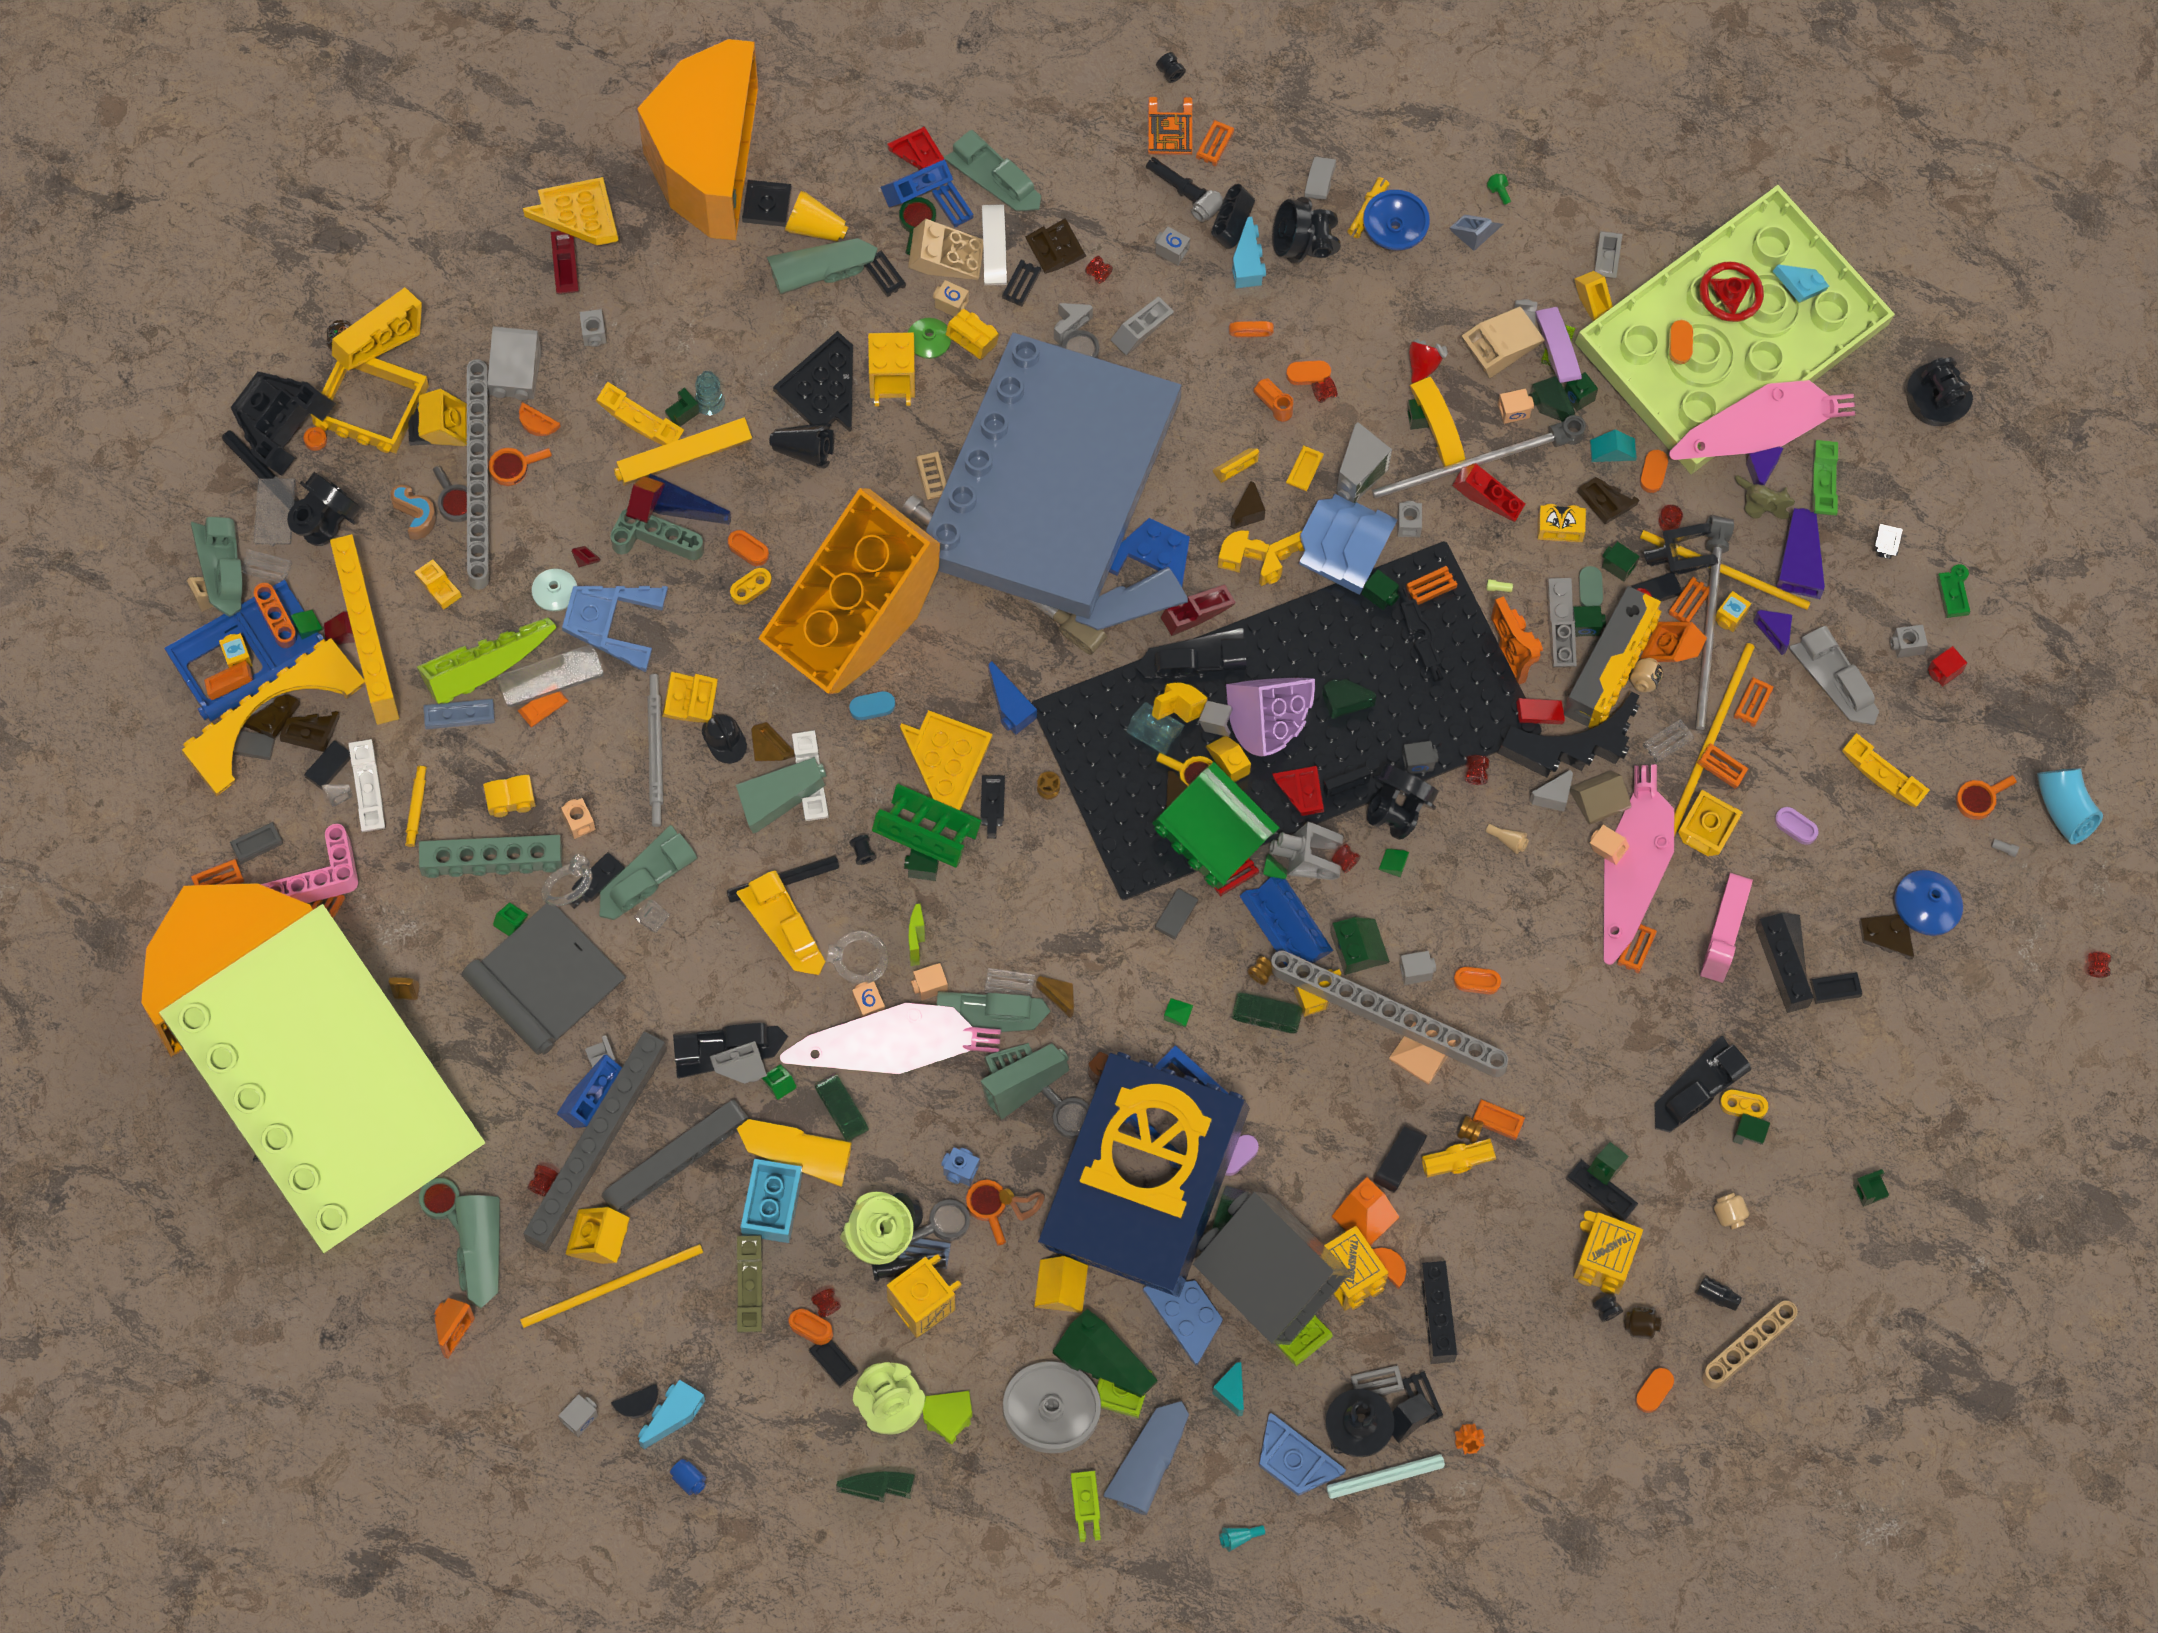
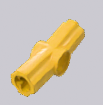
(1458, 1158)

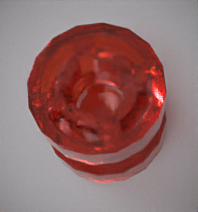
(1477, 769)
(543, 1180)

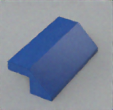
(1286, 920)

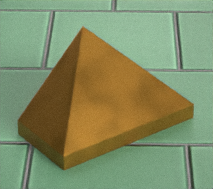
(769, 744)
(1058, 992)

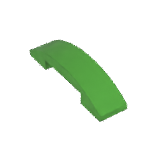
(1824, 478)

